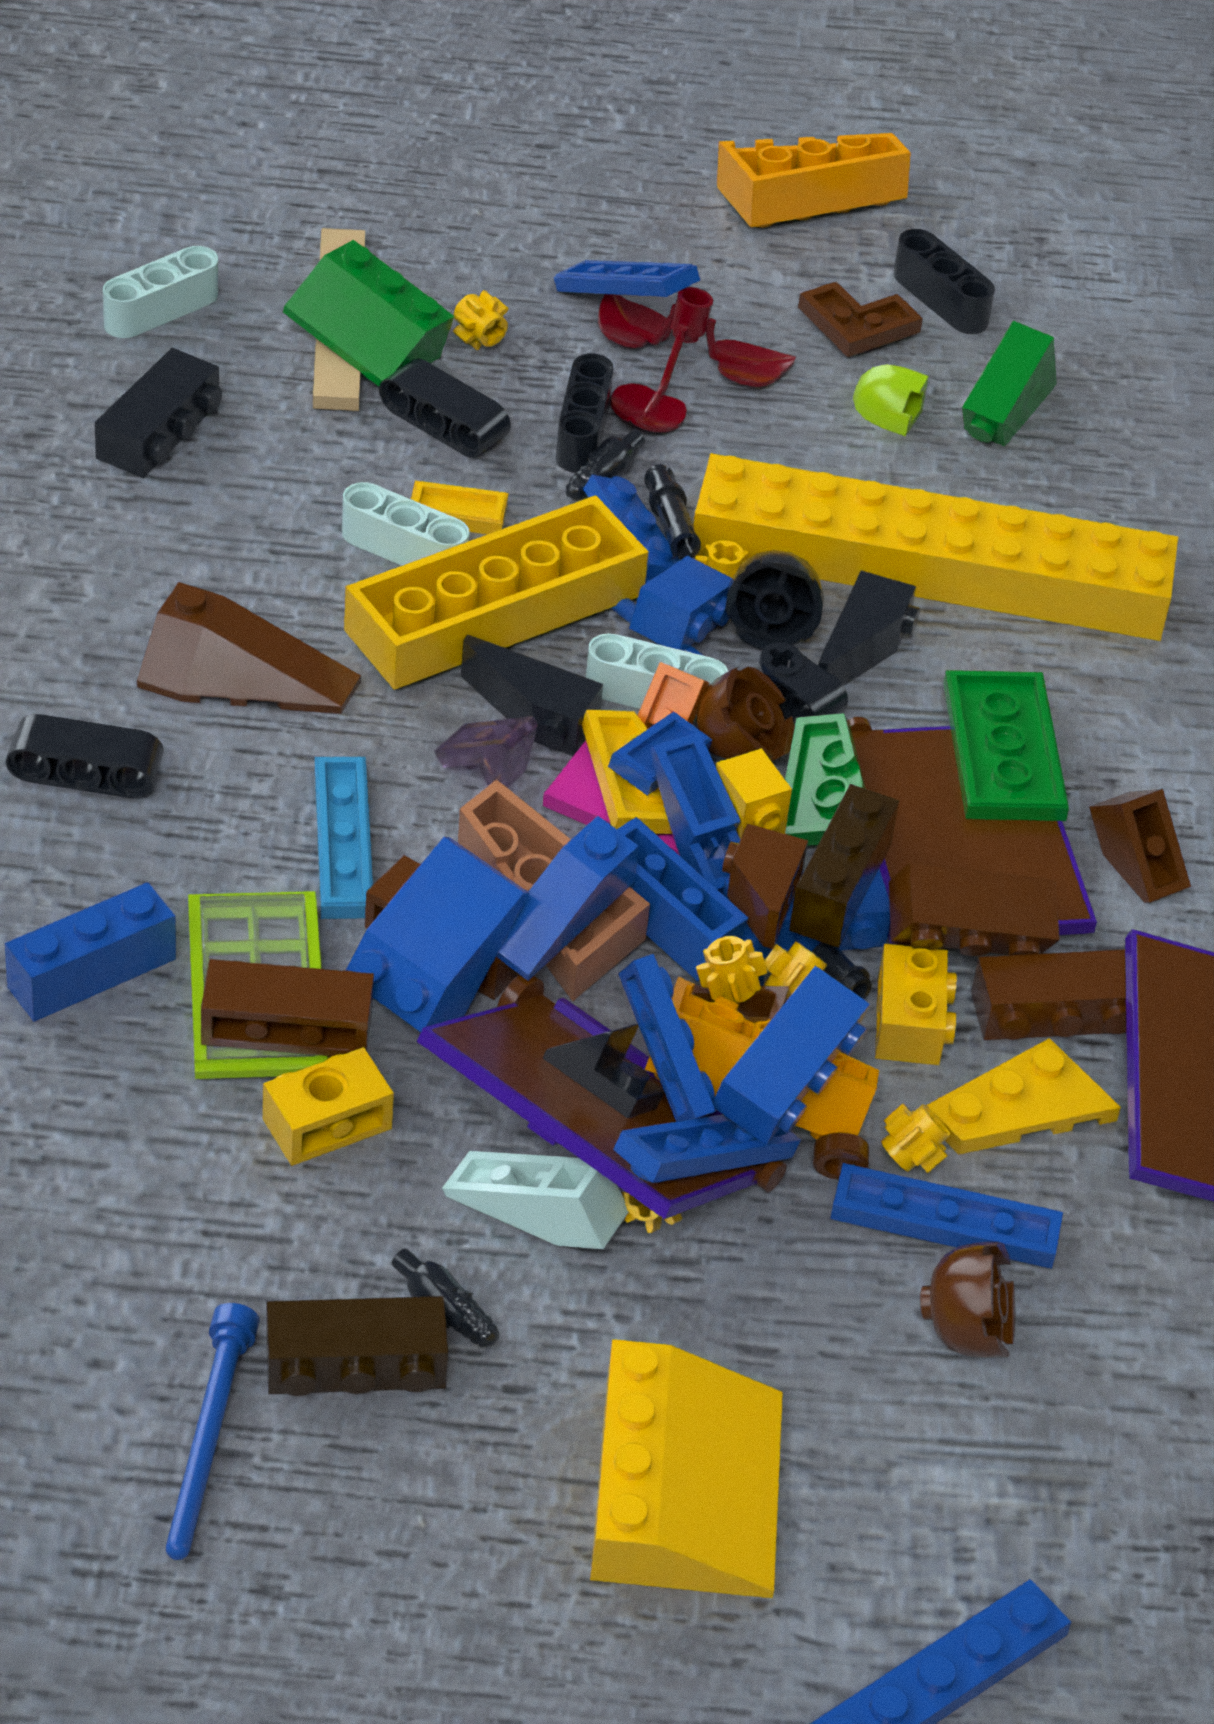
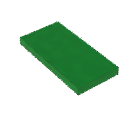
(1005, 746)

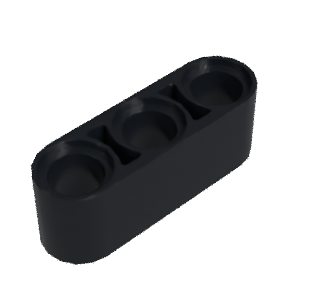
(943, 281)
(444, 407)
(584, 410)
(84, 756)

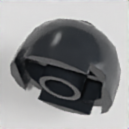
(775, 599)

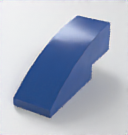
(696, 805)

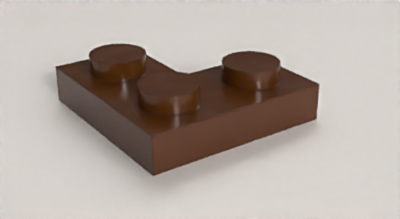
(855, 326)

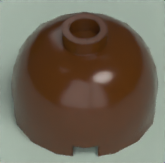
(744, 715)
(972, 1301)

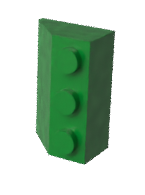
(368, 313)

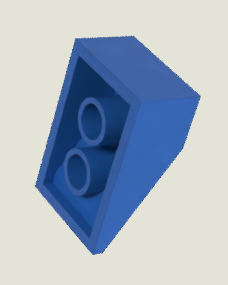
(439, 936)

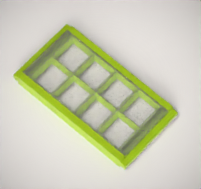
(251, 929)

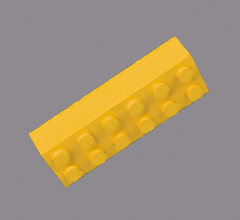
(495, 590)

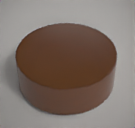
(839, 1148)

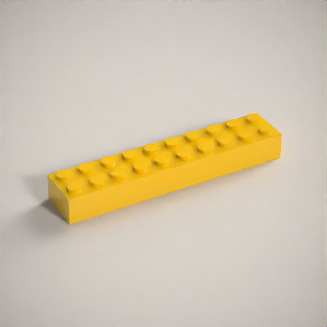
(944, 545)

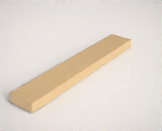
(335, 380)

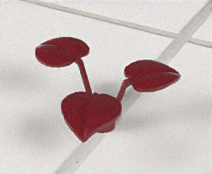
(636, 325)

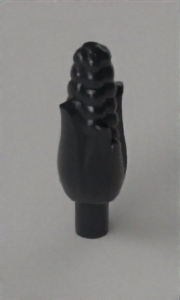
(609, 460)
(460, 1308)

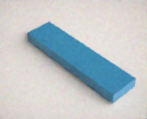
(342, 836)

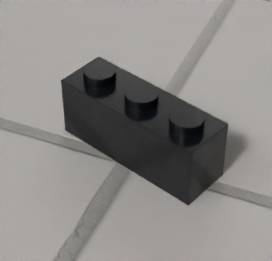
(157, 413)

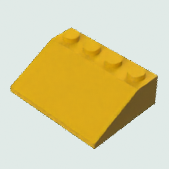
(686, 1474)

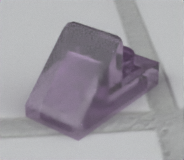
(495, 747)

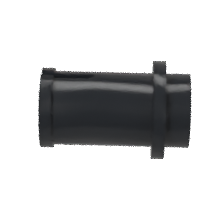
(843, 970)

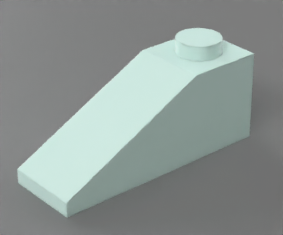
(541, 1195)

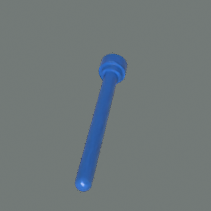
(232, 1332)

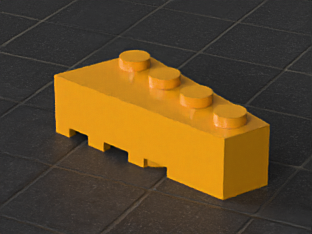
(813, 177)
(725, 1035)

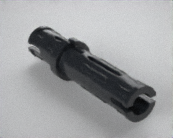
(669, 504)

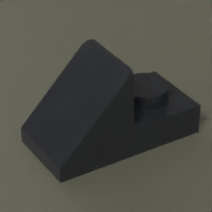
(600, 1068)

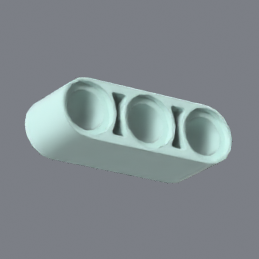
(160, 291)
(396, 525)
(629, 665)

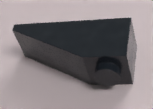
(870, 626)
(528, 688)

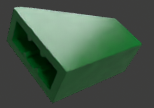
(1011, 385)

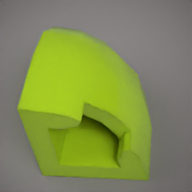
(891, 397)

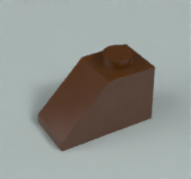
(1141, 843)
(764, 878)

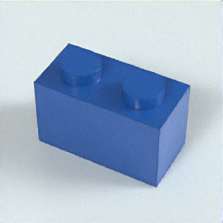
(681, 604)

